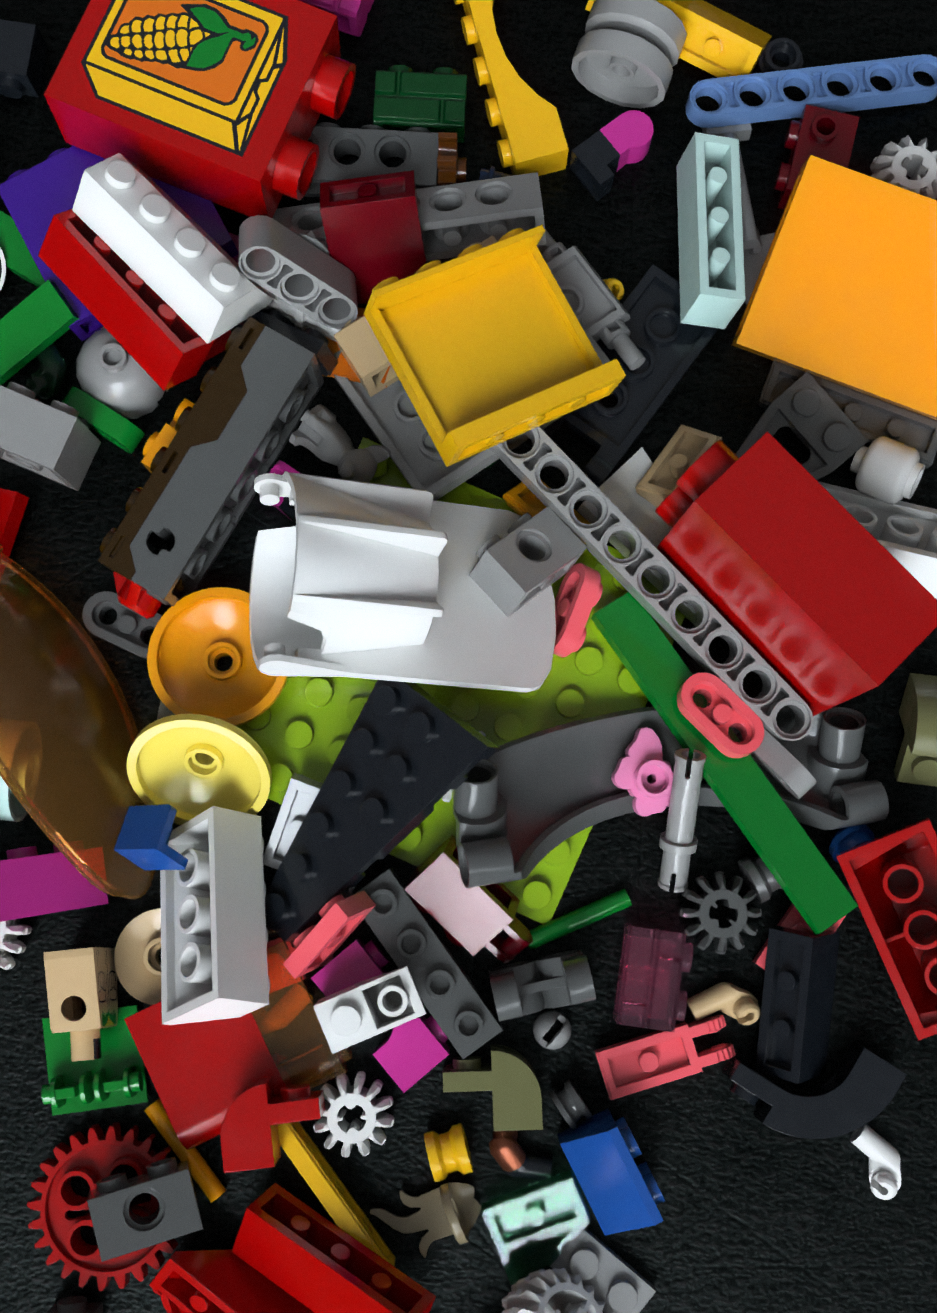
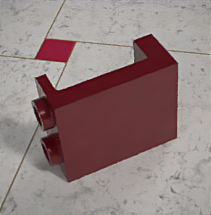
(374, 227)

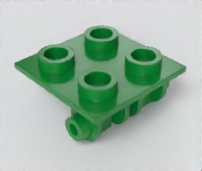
(95, 1083)

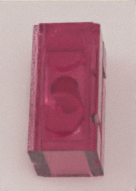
(652, 977)

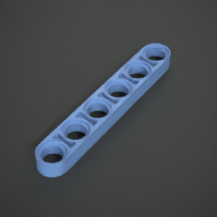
(814, 84)

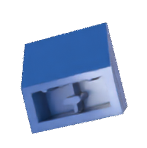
(604, 1165)

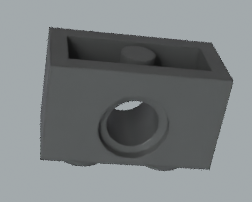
(121, 1230)

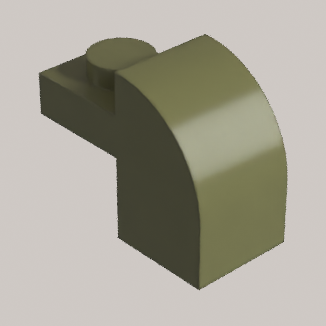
(918, 715)
(512, 1083)

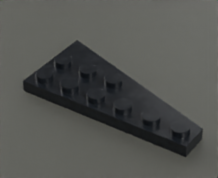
(380, 788)

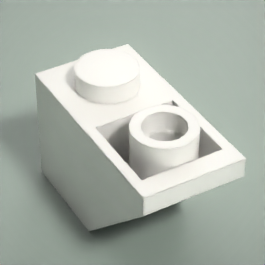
(369, 1008)

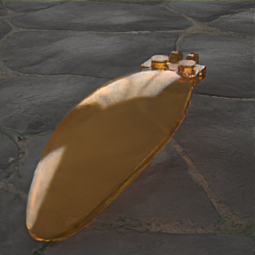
(65, 733)

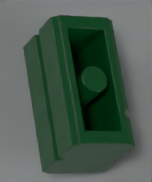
(421, 100)

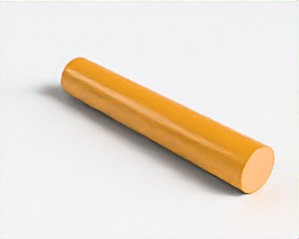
(198, 1166)

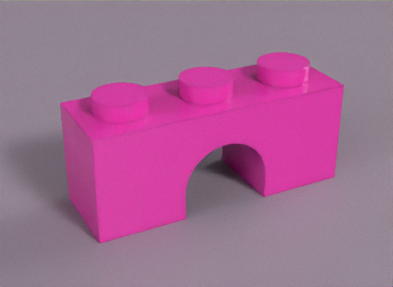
(411, 1047)

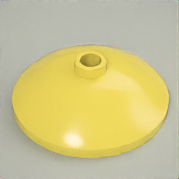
(198, 765)

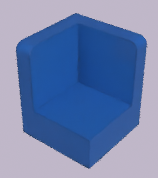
(146, 836)

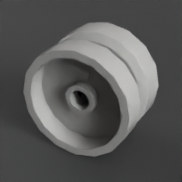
(629, 51)

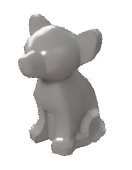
(331, 444)

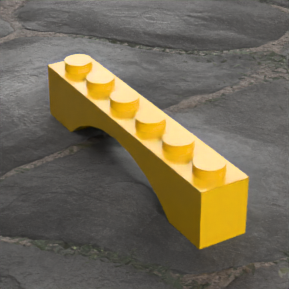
(526, 121)

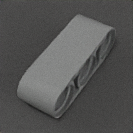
(297, 272)

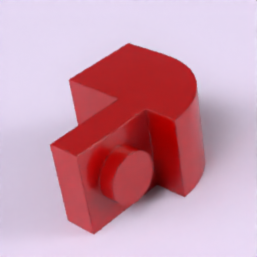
(252, 1121)

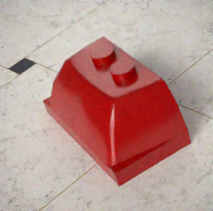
(898, 899)

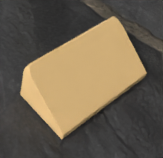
(673, 462)

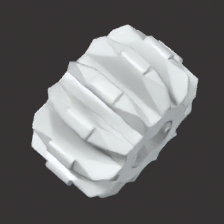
(910, 160)
(356, 1131)

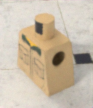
(77, 978)

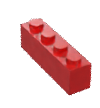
(123, 302)
(321, 1261)

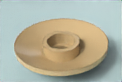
(137, 957)

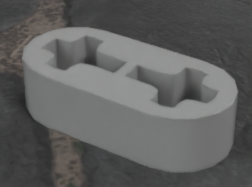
(783, 766)

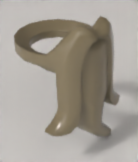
(443, 1212)

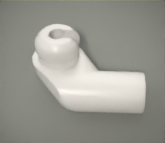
(883, 1162)

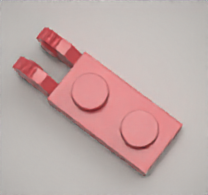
(659, 1057)

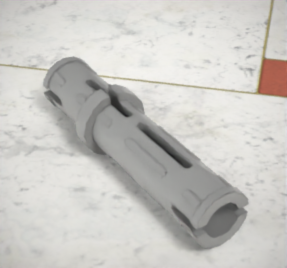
(679, 839)

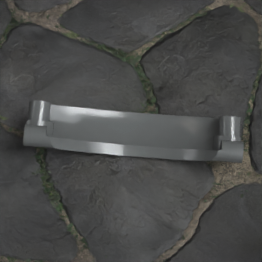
(561, 782)

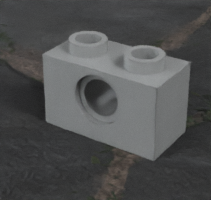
(526, 559)

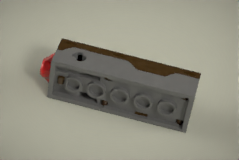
(210, 468)

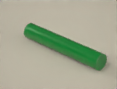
(579, 918)

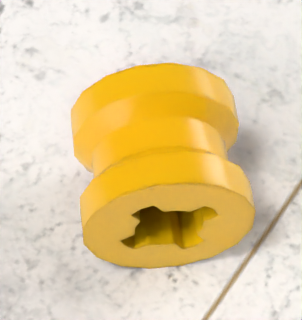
(448, 1152)

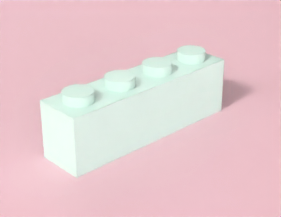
(710, 231)

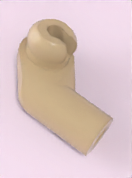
(727, 999)

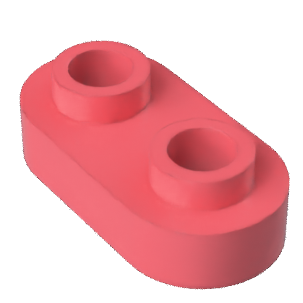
(574, 601)
(722, 712)

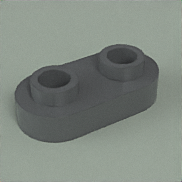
(126, 631)

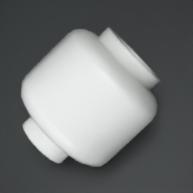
(887, 470)

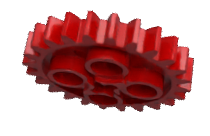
(93, 1161)

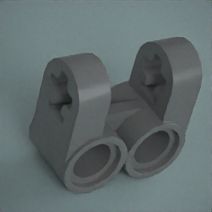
(541, 984)

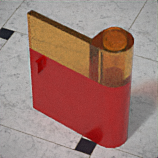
(210, 1063)

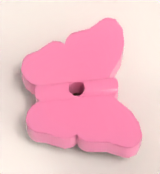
(643, 759)

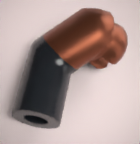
(517, 1162)

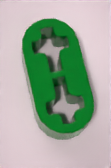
(105, 420)

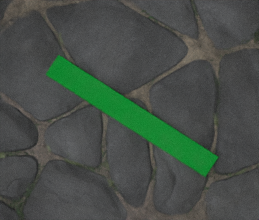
(735, 781)

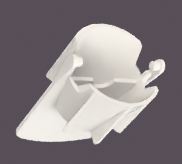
(385, 590)

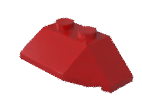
(219, 1284)

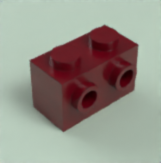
(820, 134)

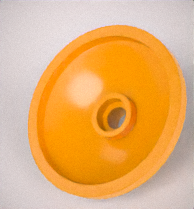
(186, 655)

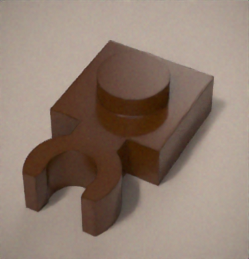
(450, 166)

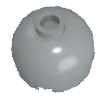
(115, 377)

